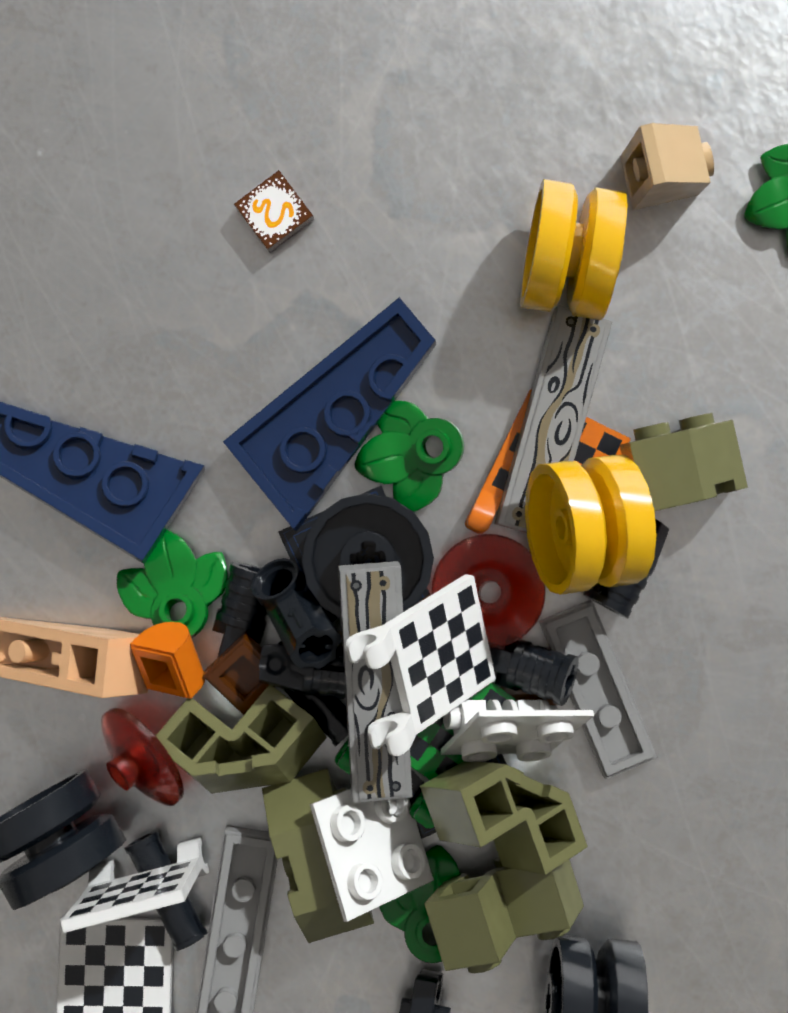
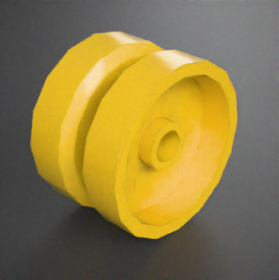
(582, 251)
(590, 523)

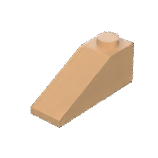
(70, 658)

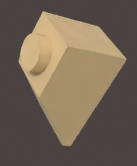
(666, 164)

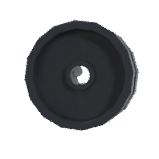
(361, 522)
(52, 844)
(605, 985)

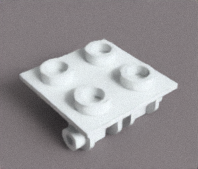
(518, 728)
(370, 851)

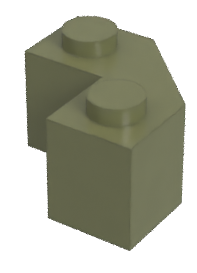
(687, 463)
(260, 750)
(494, 802)
(304, 862)
(484, 914)

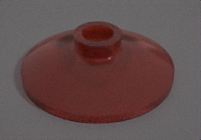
(512, 568)
(140, 758)

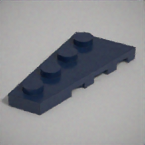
(322, 419)
(95, 481)

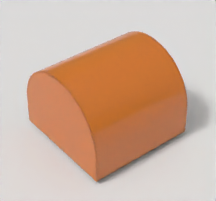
(168, 660)

